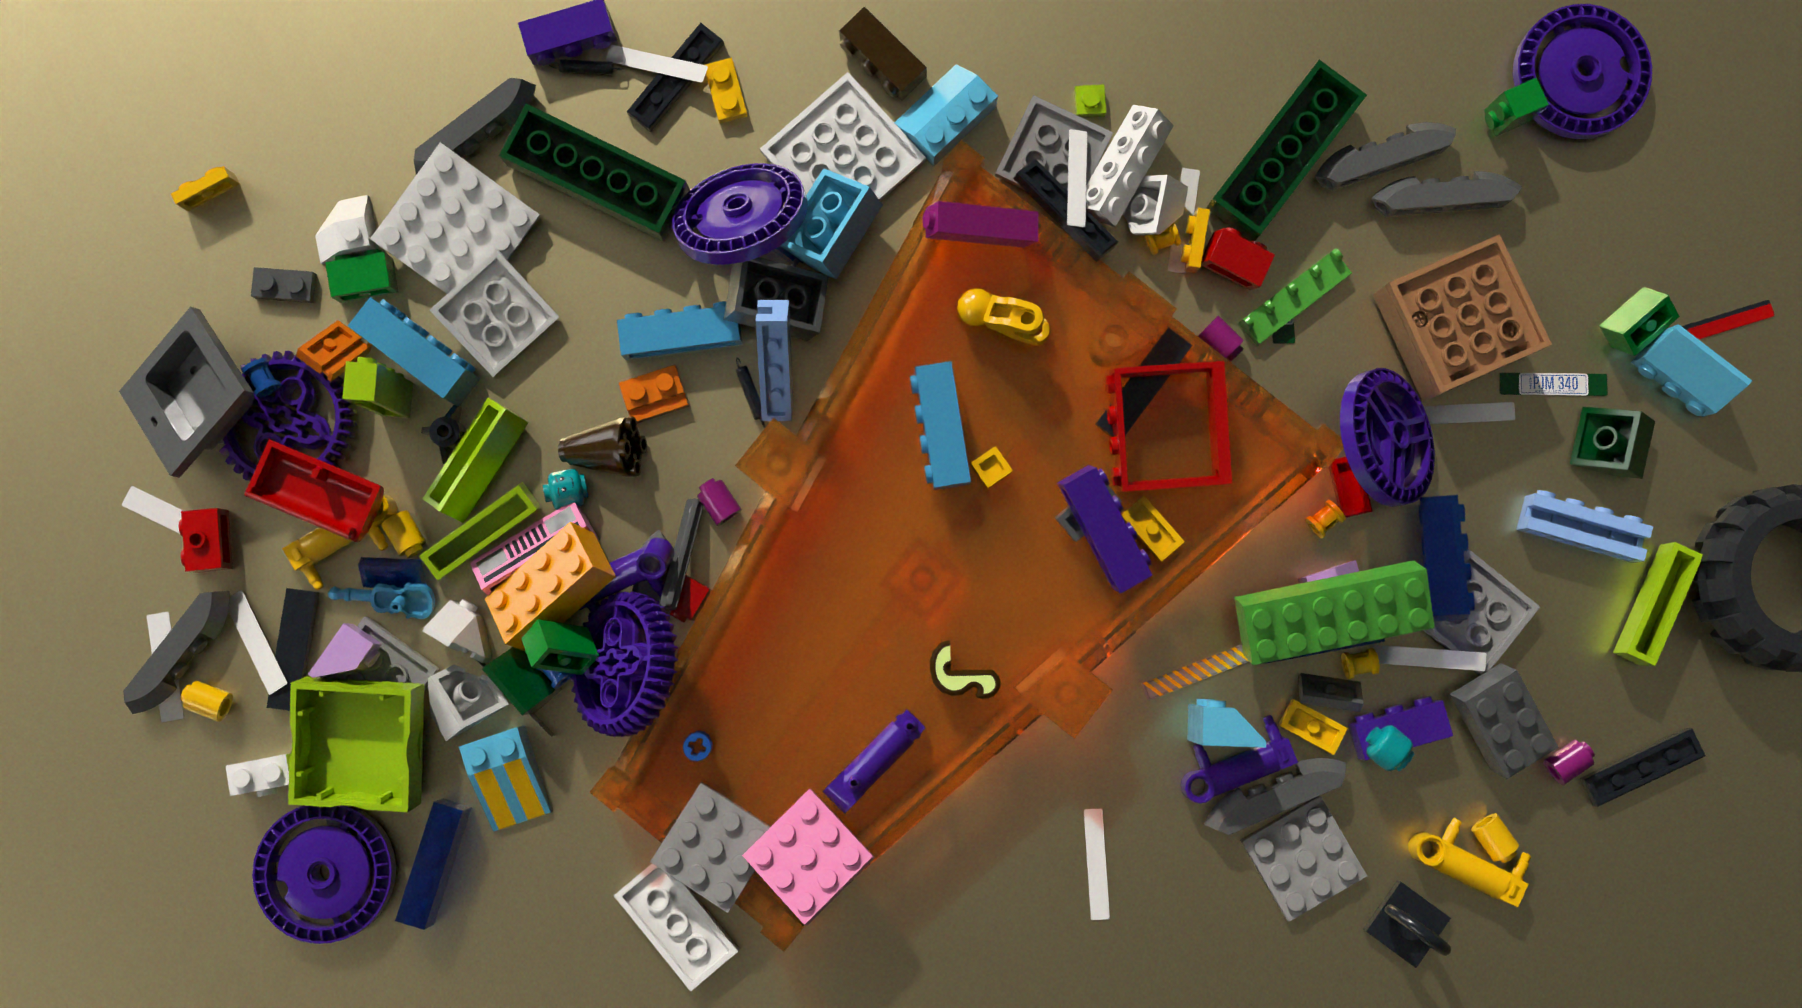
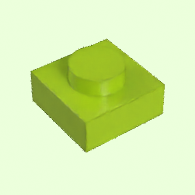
(1090, 101)

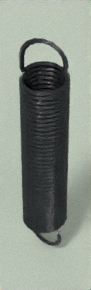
(589, 67)
(749, 391)

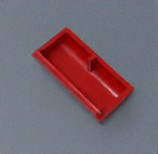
(315, 491)

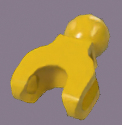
(1004, 315)

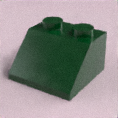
(1613, 441)
(522, 685)

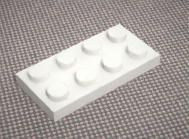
(677, 925)

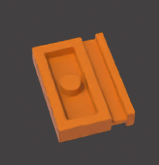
(331, 350)
(654, 394)

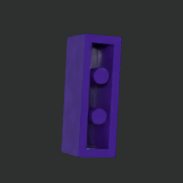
(567, 32)
(1421, 723)

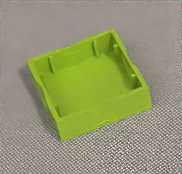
(356, 744)

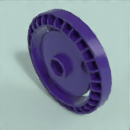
(1599, 54)
(740, 213)
(1387, 437)
(307, 889)

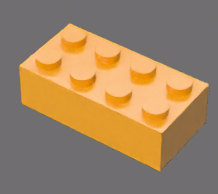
(550, 584)

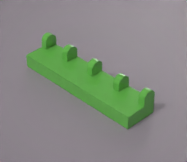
(1295, 297)

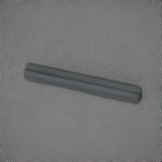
(683, 549)

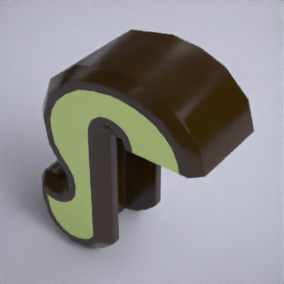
(960, 681)

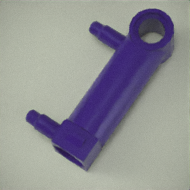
(636, 568)
(874, 761)
(1239, 768)

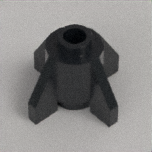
(438, 428)

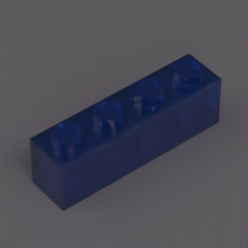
(1444, 557)
(433, 864)

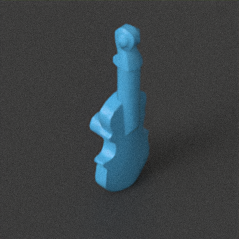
(412, 600)

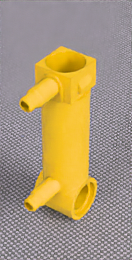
(320, 543)
(1470, 868)

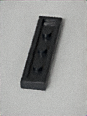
(667, 89)
(1054, 201)
(1140, 391)
(294, 642)
(1642, 767)

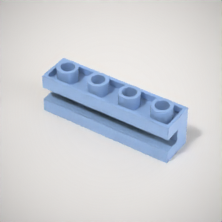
(774, 359)
(1584, 527)

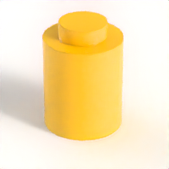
(404, 534)
(206, 700)
(1495, 838)

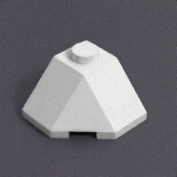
(1155, 205)
(347, 230)
(461, 629)
(462, 700)

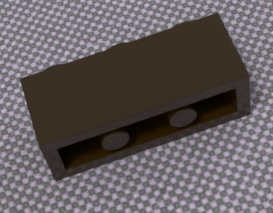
(882, 54)

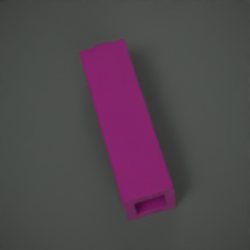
(981, 224)

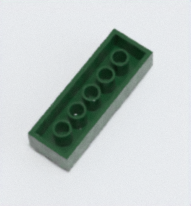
(1286, 151)
(594, 172)

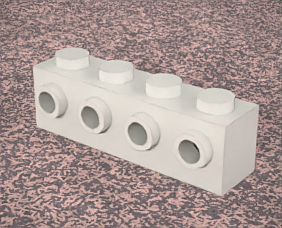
(1126, 163)

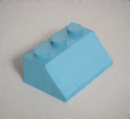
(947, 113)
(834, 222)
(1690, 371)
(1217, 725)

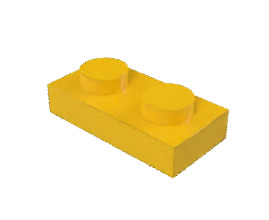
(725, 90)
(197, 192)
(1197, 229)
(1152, 528)
(1312, 726)

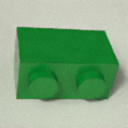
(1515, 107)
(361, 276)
(1639, 321)
(559, 647)

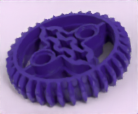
(304, 405)
(629, 676)

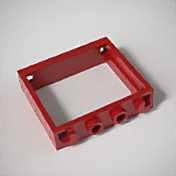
(1217, 425)

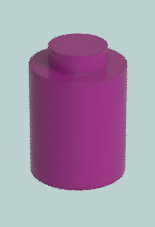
(1222, 338)
(718, 501)
(1569, 761)

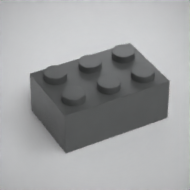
(773, 280)
(1504, 720)

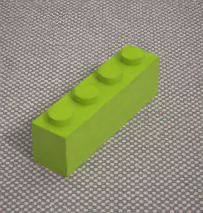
(377, 388)
(475, 460)
(479, 531)
(1658, 604)

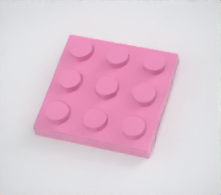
(808, 857)

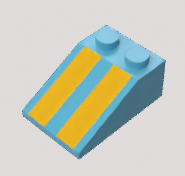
(506, 778)

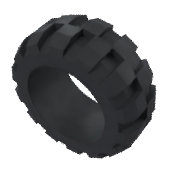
(1726, 578)

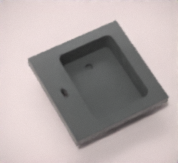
(187, 393)

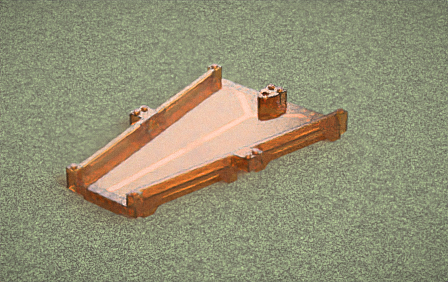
(838, 606)

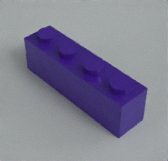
(1105, 528)

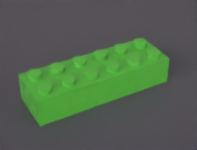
(1334, 612)

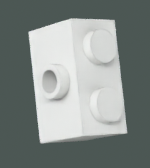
(258, 775)

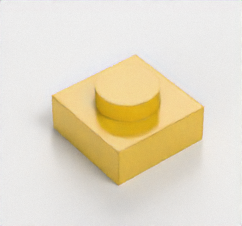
(991, 467)

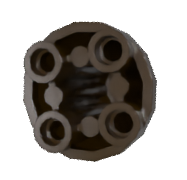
(608, 447)

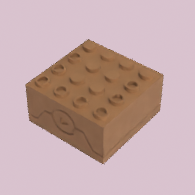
(1461, 318)

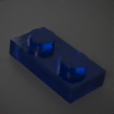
(390, 571)

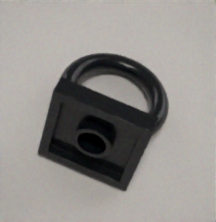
(1408, 925)

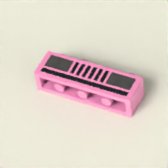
(503, 560)

